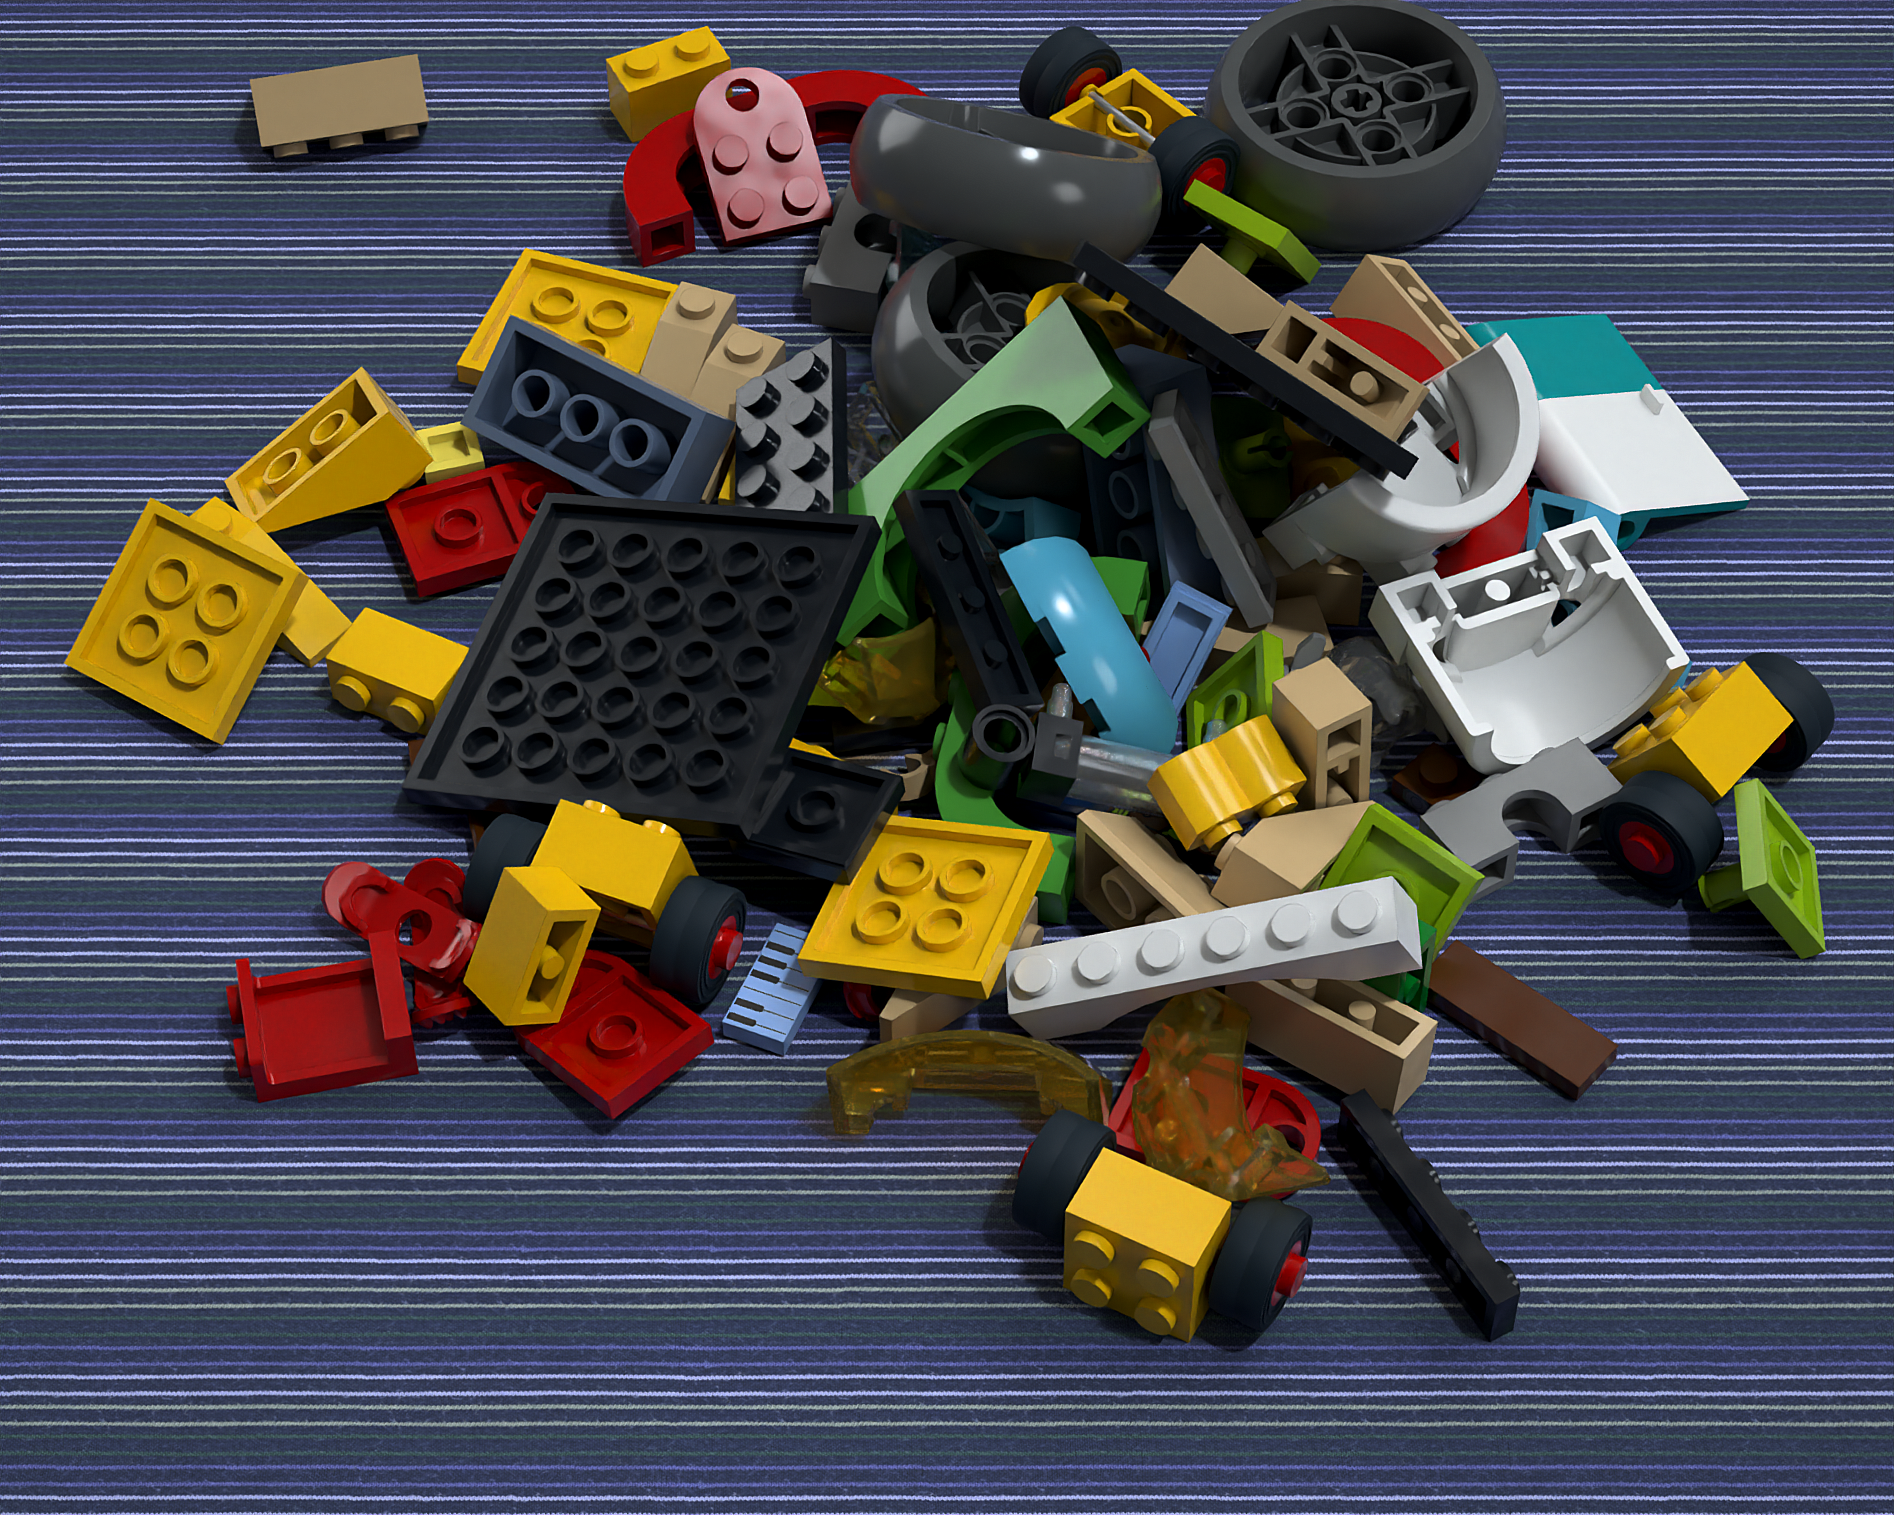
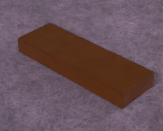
(1519, 1020)

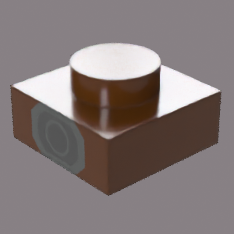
(1433, 778)

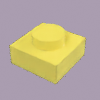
(453, 451)

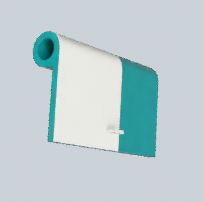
(1612, 426)

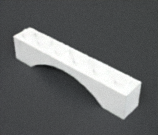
(1319, 934)

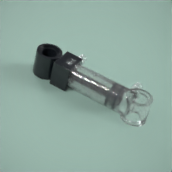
(1061, 761)

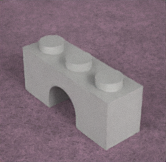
(851, 266)
(1551, 794)

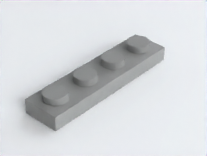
(1218, 520)

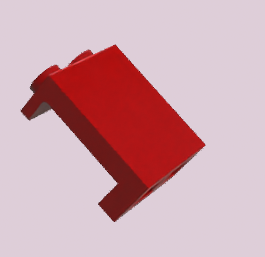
(324, 1024)

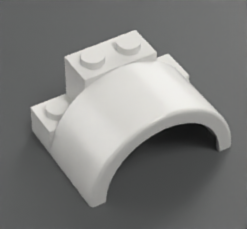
(1398, 522)
(1512, 678)

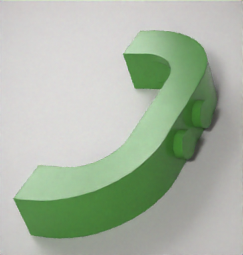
(965, 803)

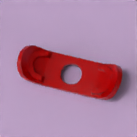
(371, 902)
(436, 1000)

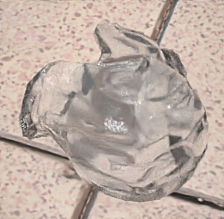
(1396, 703)

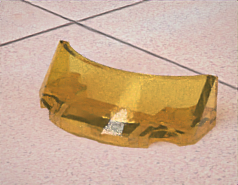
(893, 673)
(963, 1061)
(1193, 1107)

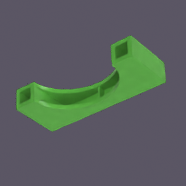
(1043, 382)

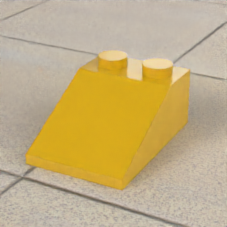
(332, 459)

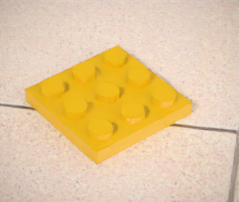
(579, 300)
(186, 621)
(929, 908)

